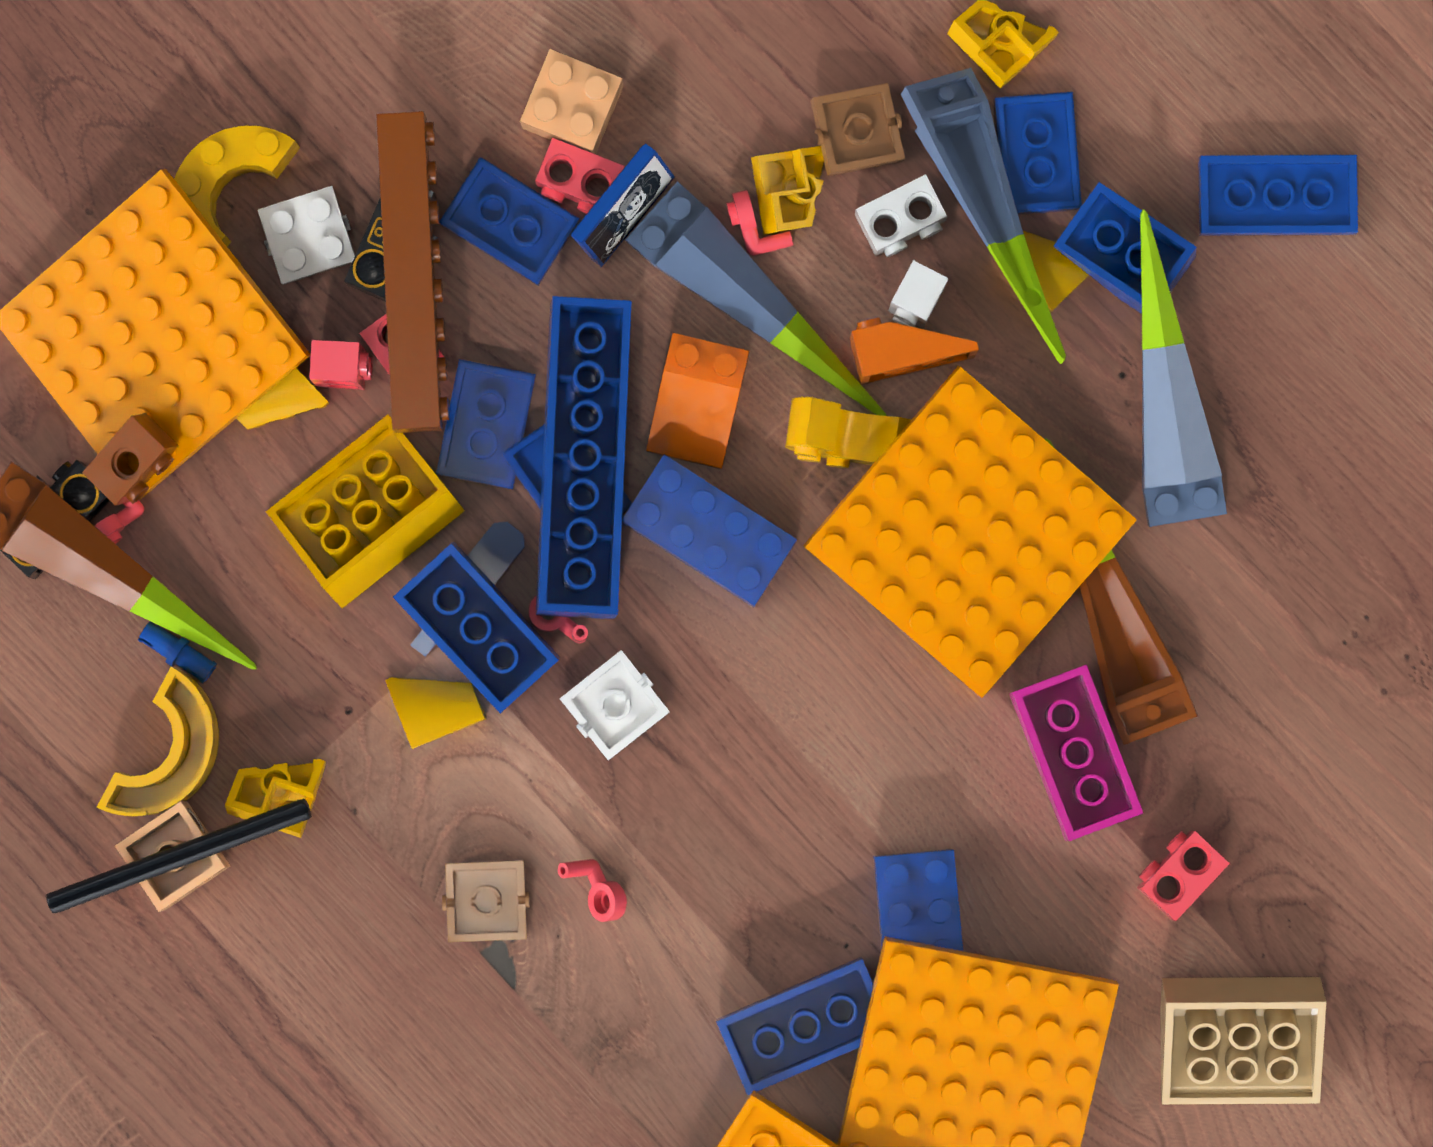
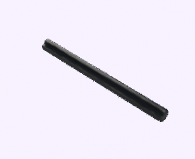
(178, 856)

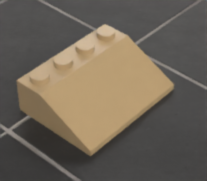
(1242, 1040)

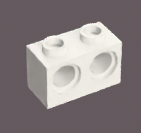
(896, 208)
(917, 295)

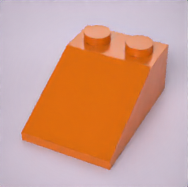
(899, 349)
(697, 400)

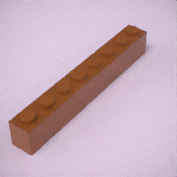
(410, 272)

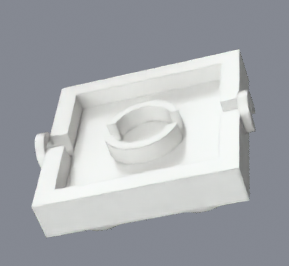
(307, 235)
(614, 705)

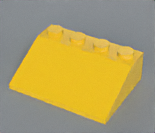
(364, 512)

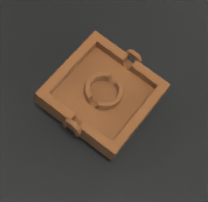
(858, 129)
(486, 901)

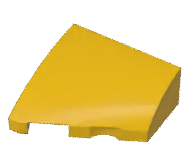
(788, 188)
(1054, 270)

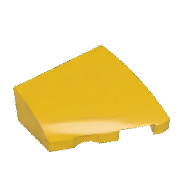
(999, 40)
(287, 398)
(434, 708)
(266, 789)

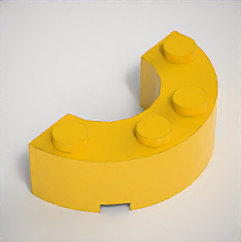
(226, 156)
(842, 436)
(189, 759)

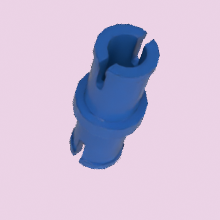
(177, 652)

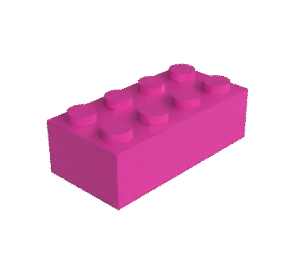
(1076, 753)

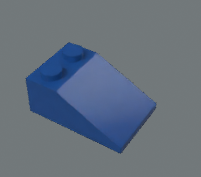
(1107, 245)

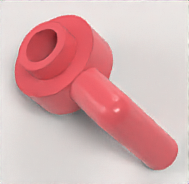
(742, 213)
(115, 523)
(576, 632)
(605, 898)

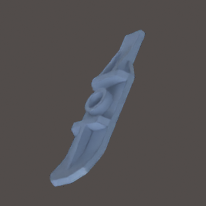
(493, 557)

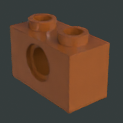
(111, 469)

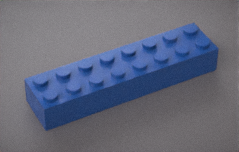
(583, 458)

